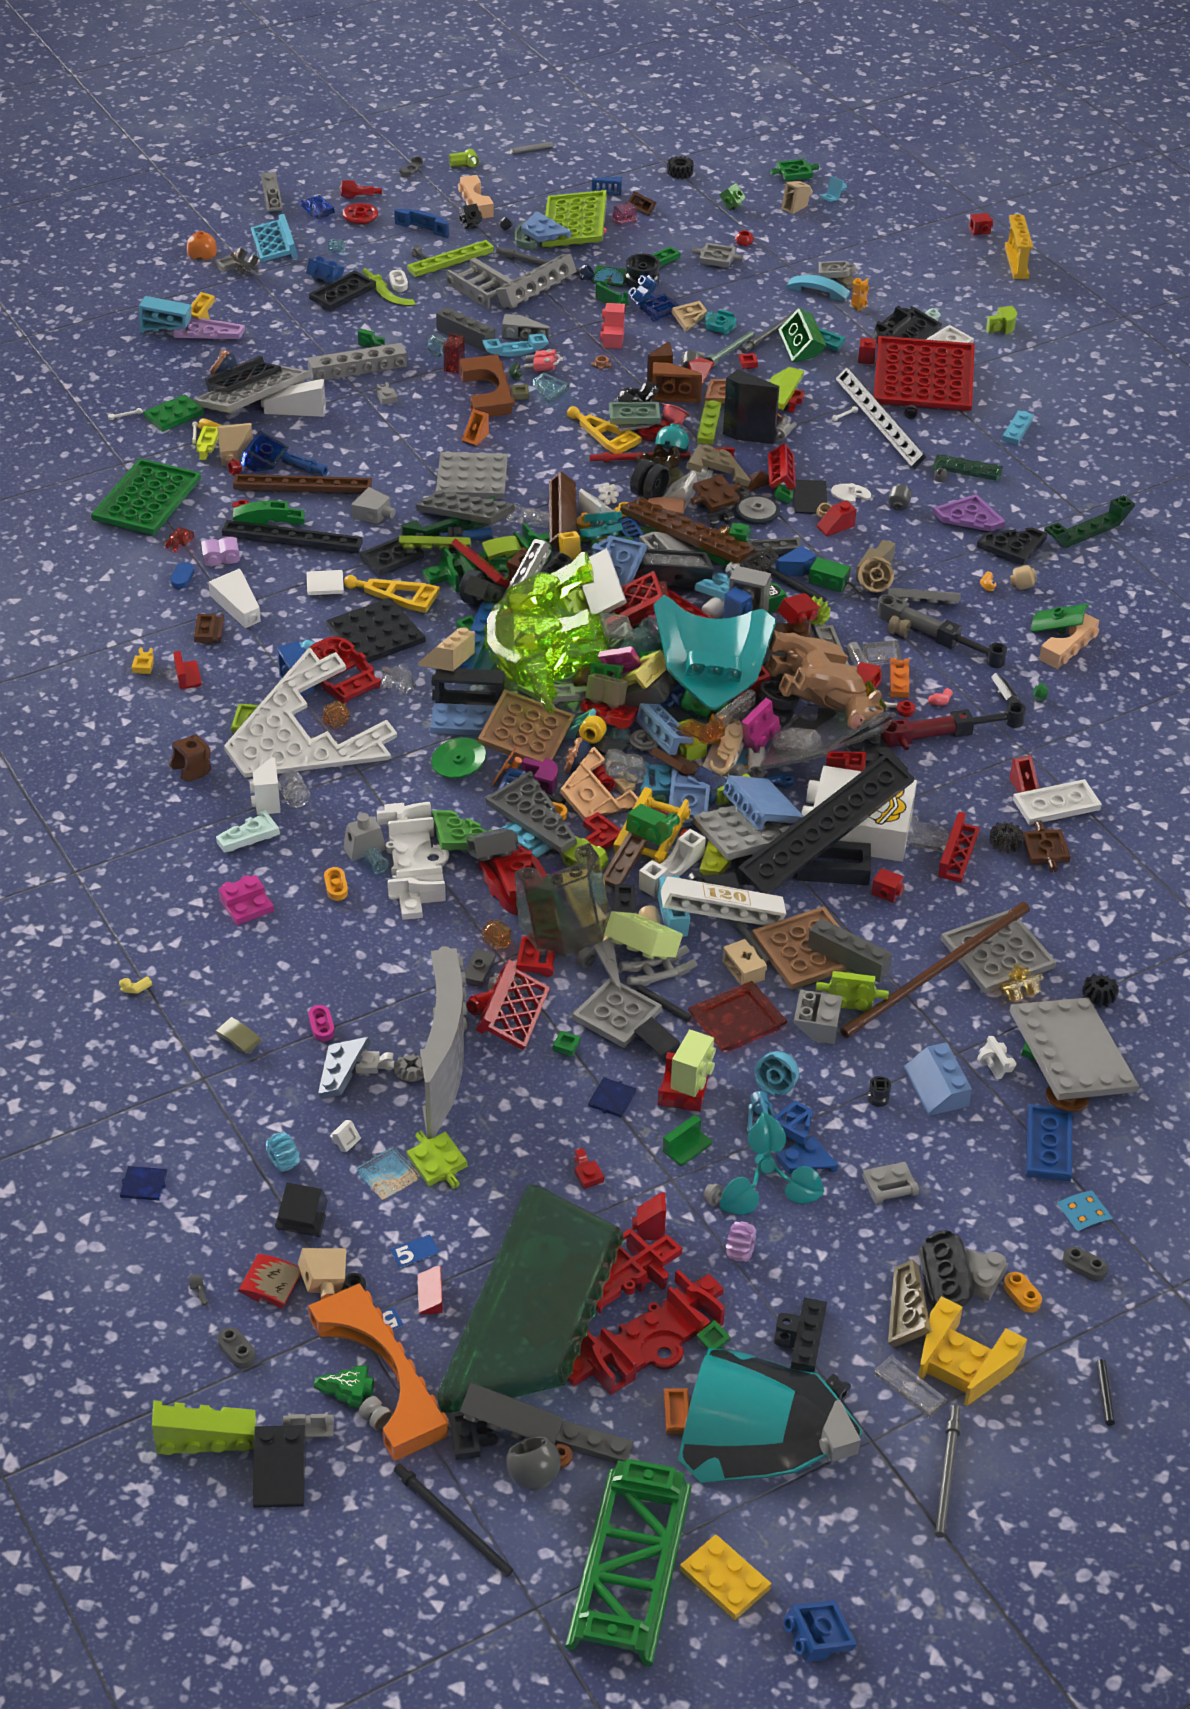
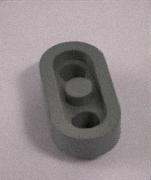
(1085, 1263)
(234, 1346)

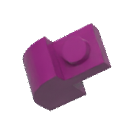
(544, 772)

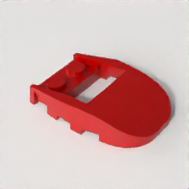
(355, 685)
(496, 887)

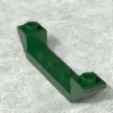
(1118, 511)
(414, 527)

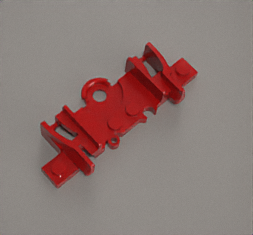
(634, 1271)
(644, 1336)

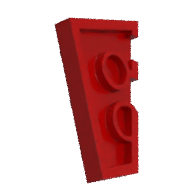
(507, 865)

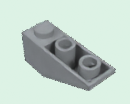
(521, 327)

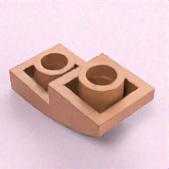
(670, 503)

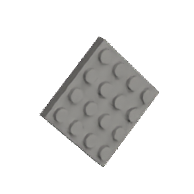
(473, 474)
(733, 832)
(995, 957)

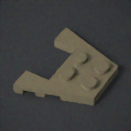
(717, 459)

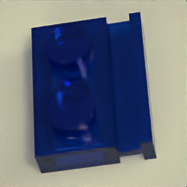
(318, 206)

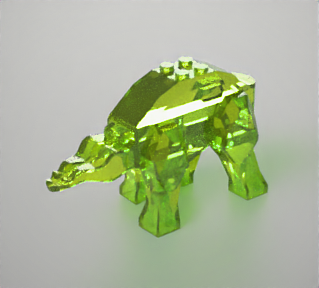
(537, 637)

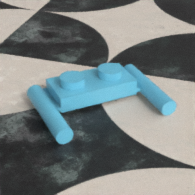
(528, 840)

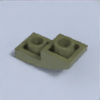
(239, 1035)

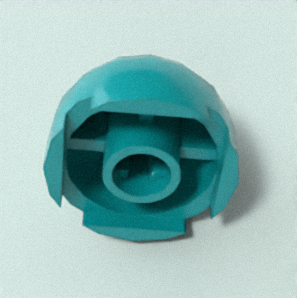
(673, 436)

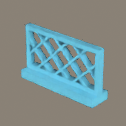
(284, 237)

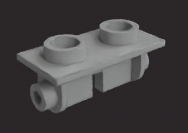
(315, 1424)

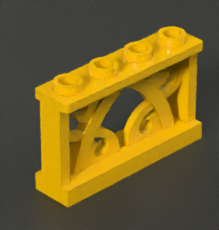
(1018, 246)

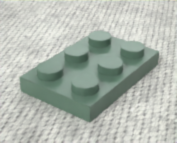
(634, 413)

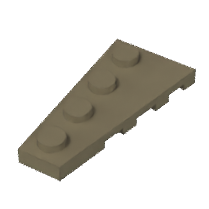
(908, 1305)

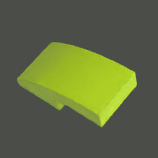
(501, 546)

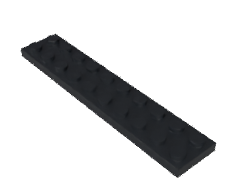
(826, 824)

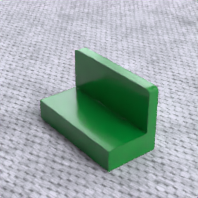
(686, 1141)

